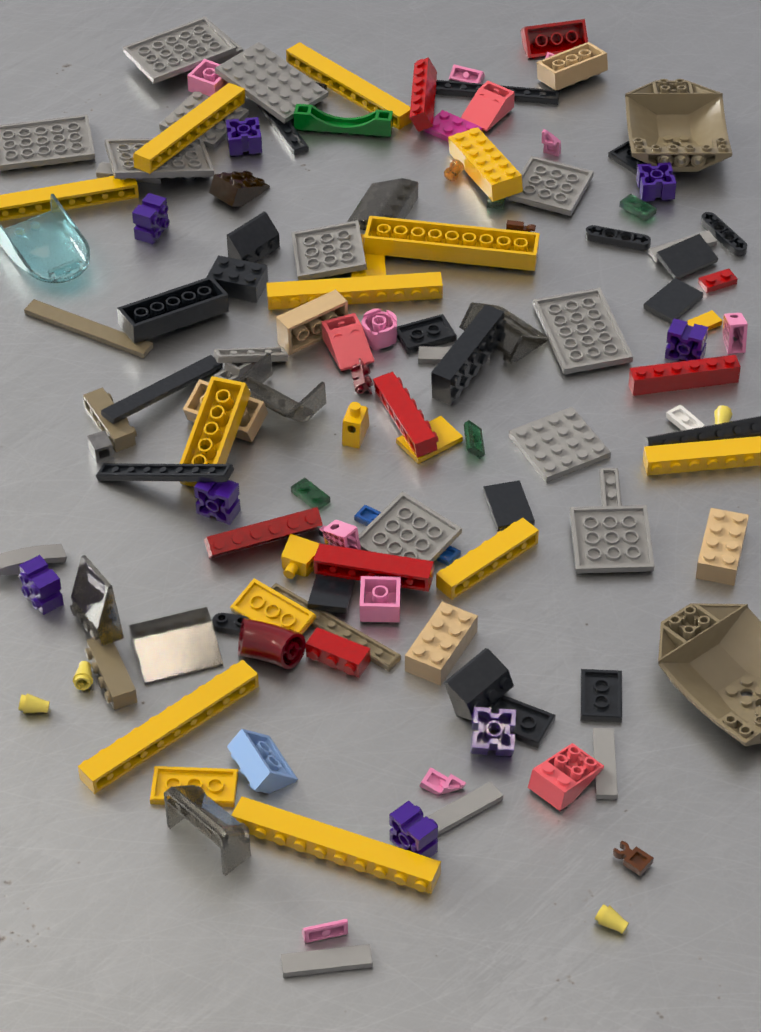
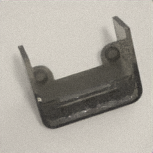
(278, 402)
(210, 819)

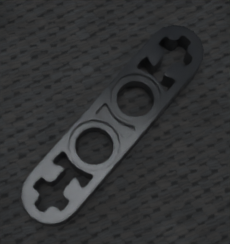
(711, 222)
(636, 242)

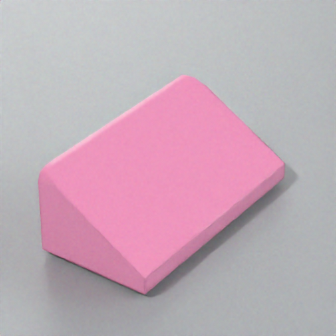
(465, 74)
(325, 931)

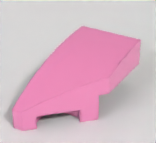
(551, 143)
(439, 783)

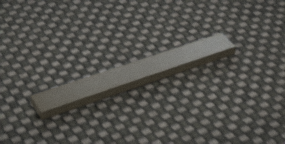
(87, 328)
(380, 654)

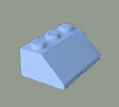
(261, 761)

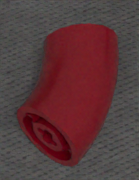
(270, 643)

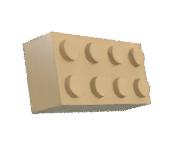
(572, 66)
(303, 324)
(251, 420)
(722, 546)
(441, 643)

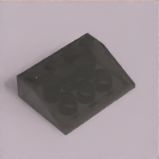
(386, 199)
(95, 604)
(175, 645)

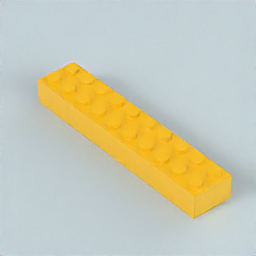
(451, 243)

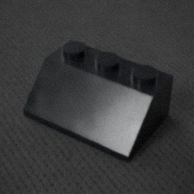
(253, 239)
(478, 684)

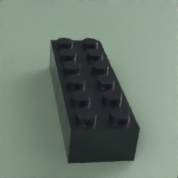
(173, 309)
(468, 354)

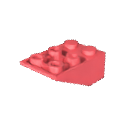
(489, 105)
(346, 341)
(564, 776)

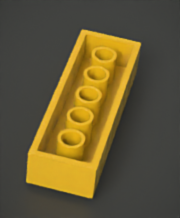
(485, 164)
(216, 423)

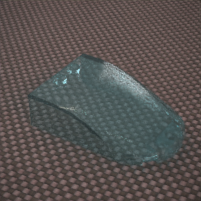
(47, 246)

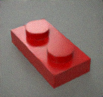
(717, 280)

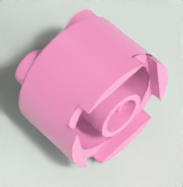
(380, 328)

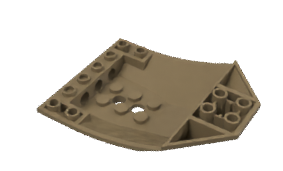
(677, 114)
(714, 658)

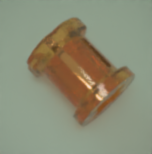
(452, 172)

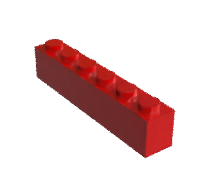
(423, 94)
(684, 375)
(405, 414)
(263, 532)
(354, 563)

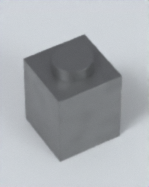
(100, 446)

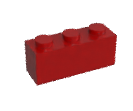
(338, 652)

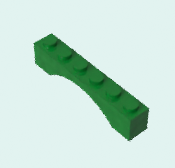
(310, 118)

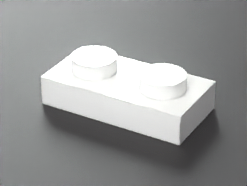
(683, 418)

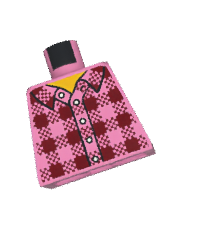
(735, 326)
(340, 534)

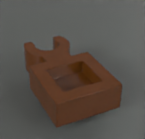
(519, 226)
(635, 859)

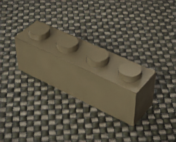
(121, 433)
(111, 674)

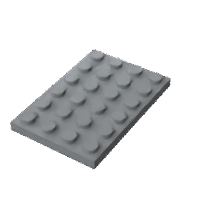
(179, 49)
(271, 81)
(45, 142)
(188, 163)
(582, 331)

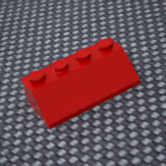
(553, 37)

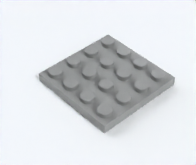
(217, 133)
(552, 185)
(328, 250)
(559, 444)
(409, 530)
(611, 539)

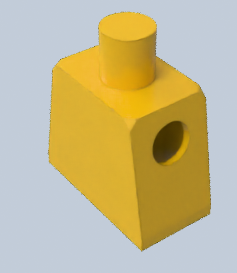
(357, 417)
(298, 556)

